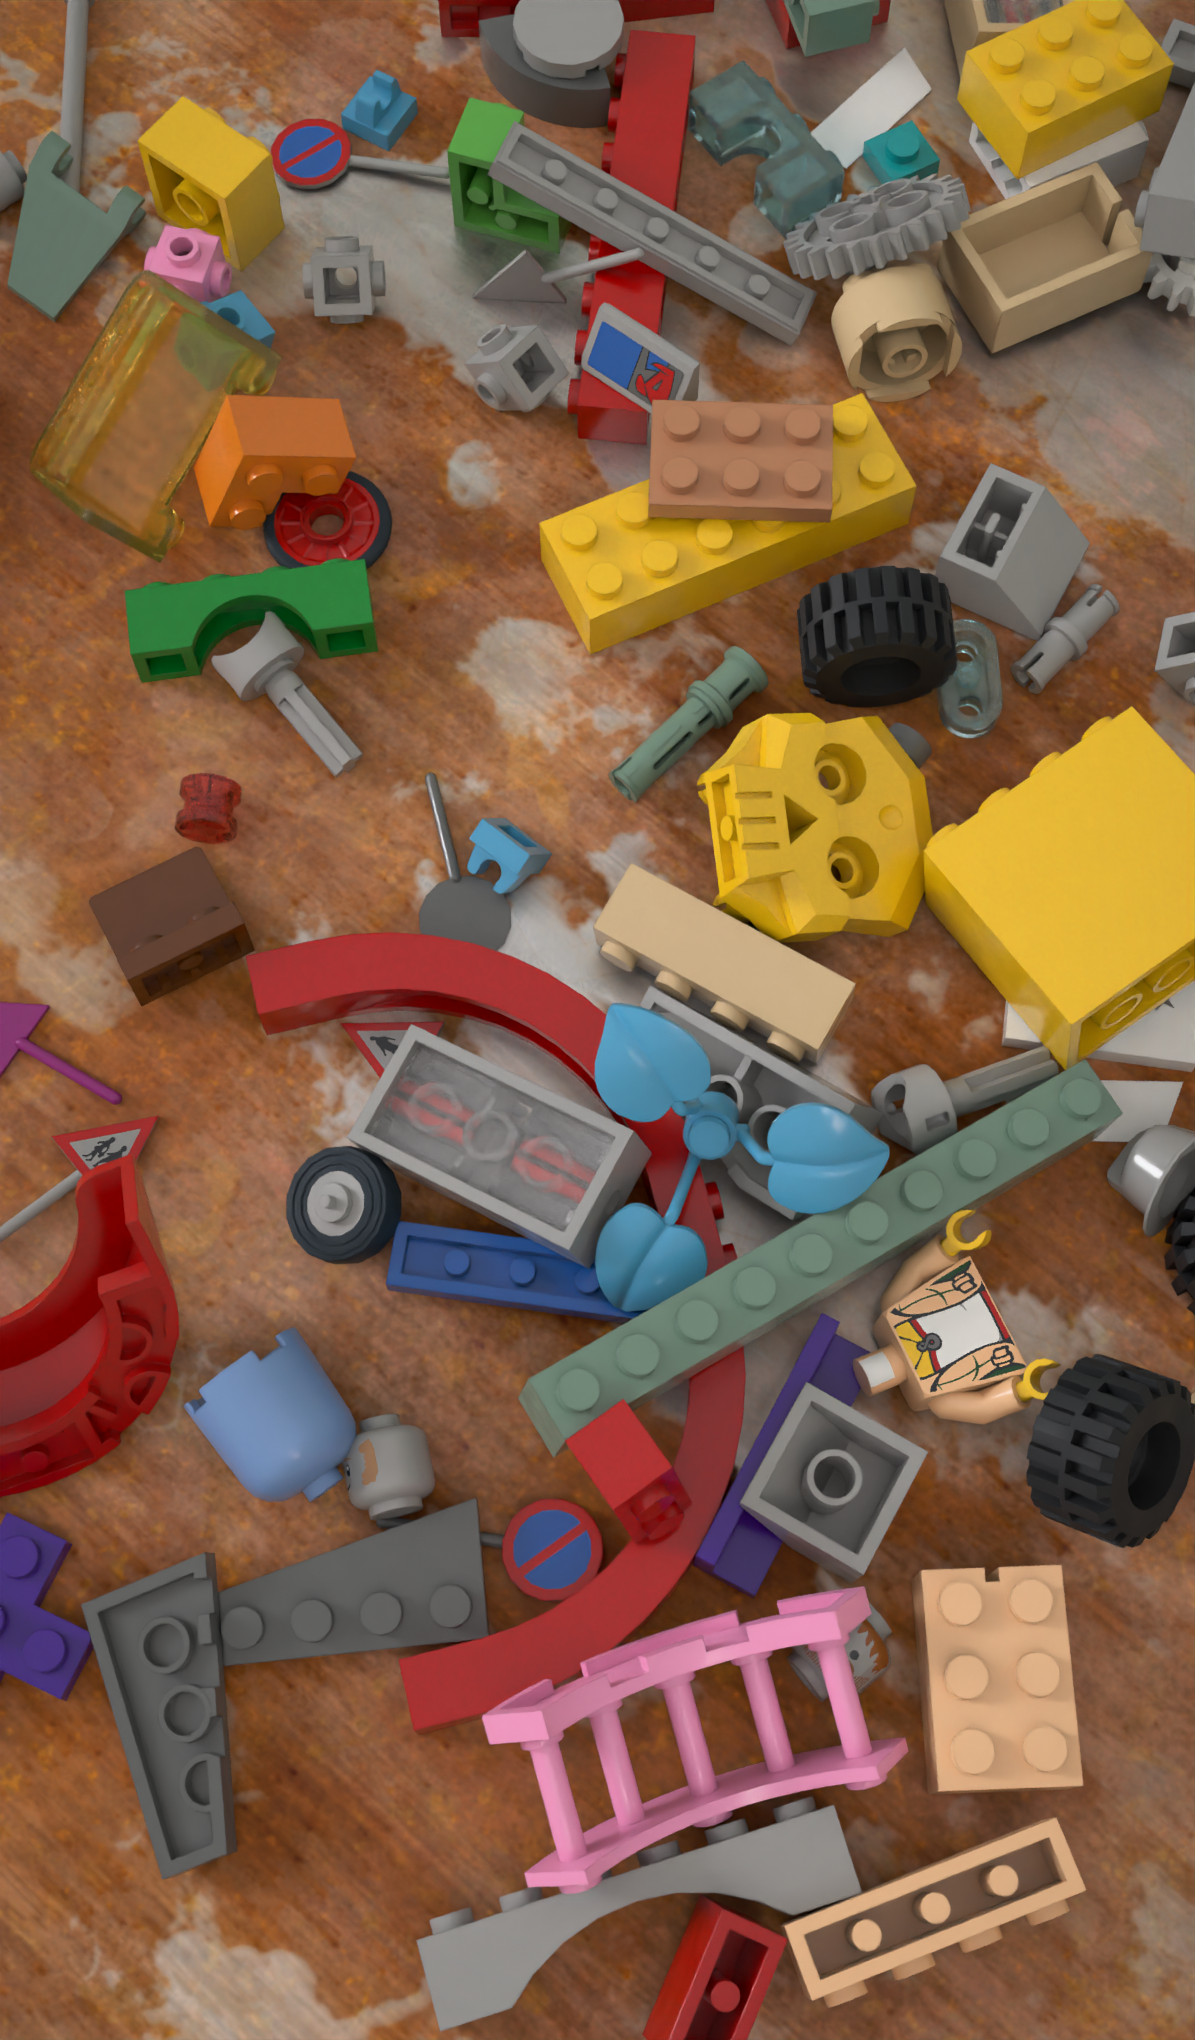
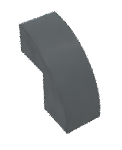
(555, 100)

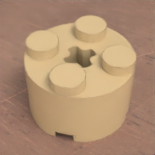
(895, 331)

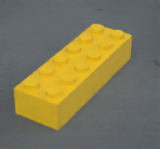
(641, 571)

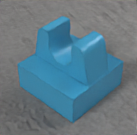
(379, 111)
(511, 848)

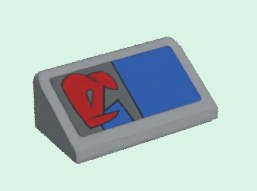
(638, 360)

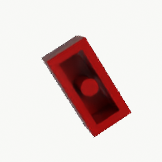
(631, 1473)
(716, 1976)

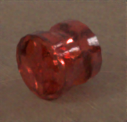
(208, 808)

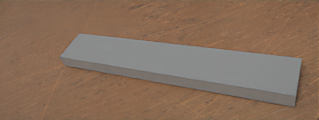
(668, 239)

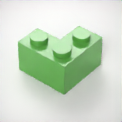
(482, 201)

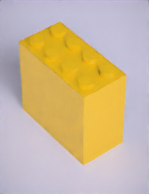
(1078, 886)

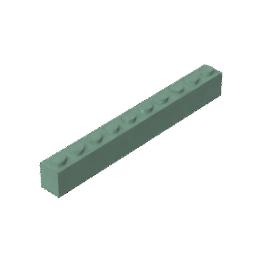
(818, 1256)

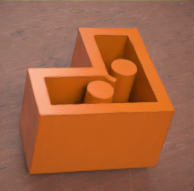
(270, 449)

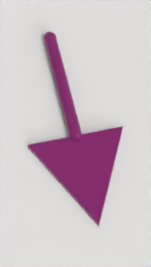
(18, 1024)

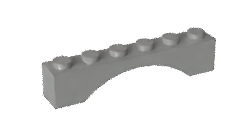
(489, 1961)

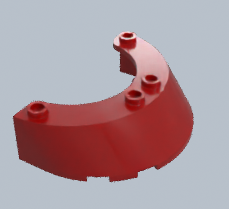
(93, 1342)

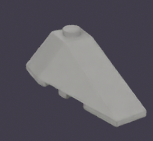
(759, 1085)

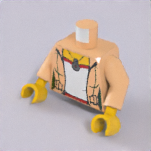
(948, 1339)

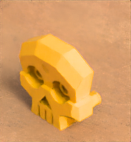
(784, 830)

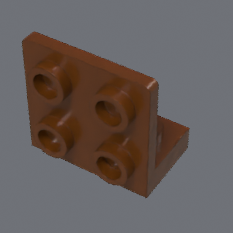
(171, 925)

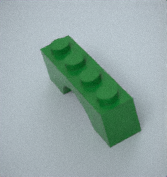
(181, 623)

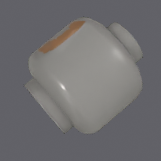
(389, 1468)

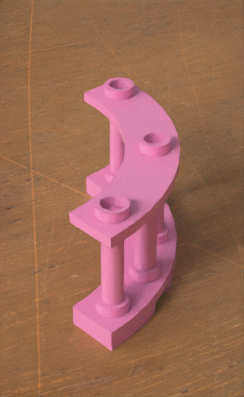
(669, 1662)

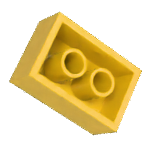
(1063, 82)

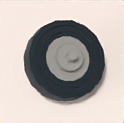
(343, 1205)

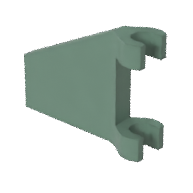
(63, 233)

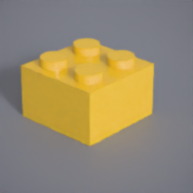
(212, 180)

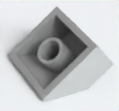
(832, 1482)

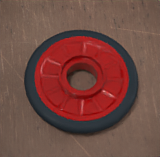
(362, 536)

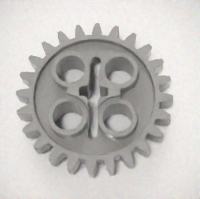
(877, 226)

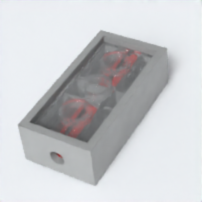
(500, 1144)

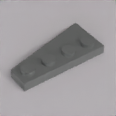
(375, 1594)
(168, 1698)

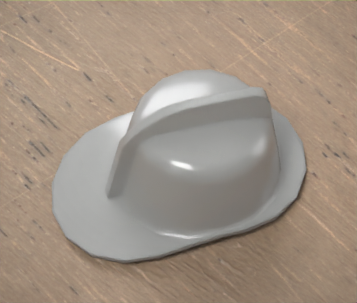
(1156, 1173)

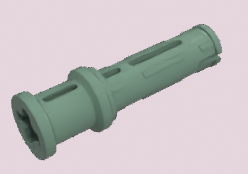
(707, 706)

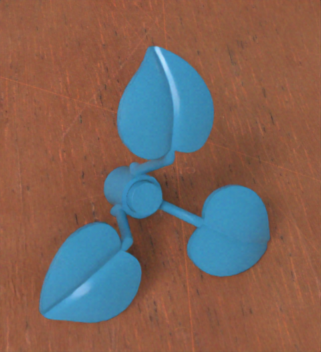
(654, 1064)

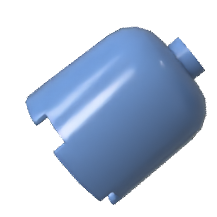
(277, 1421)

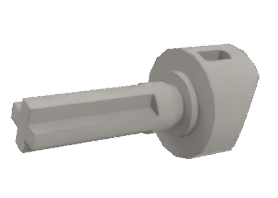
(268, 668)
(934, 1105)

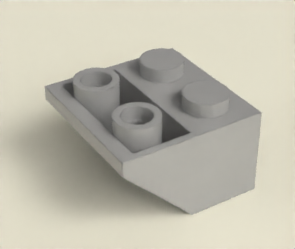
(1012, 553)

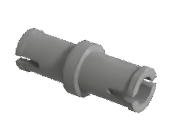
(1065, 638)

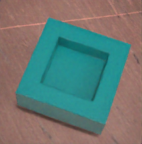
(900, 154)

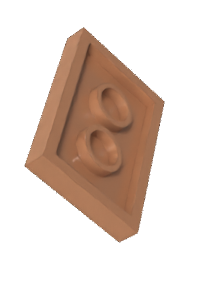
(741, 461)

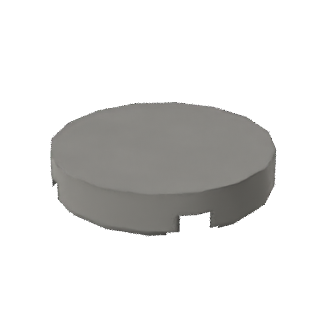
(568, 35)

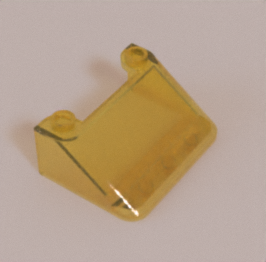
(145, 411)

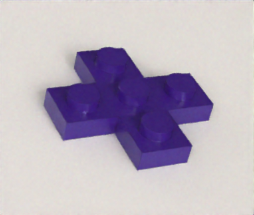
(32, 1640)

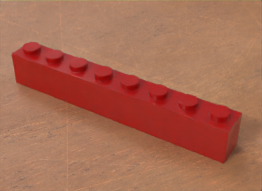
(649, 157)

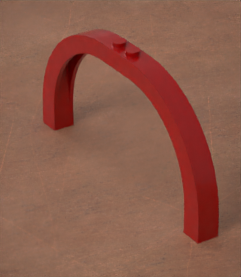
(468, 981)

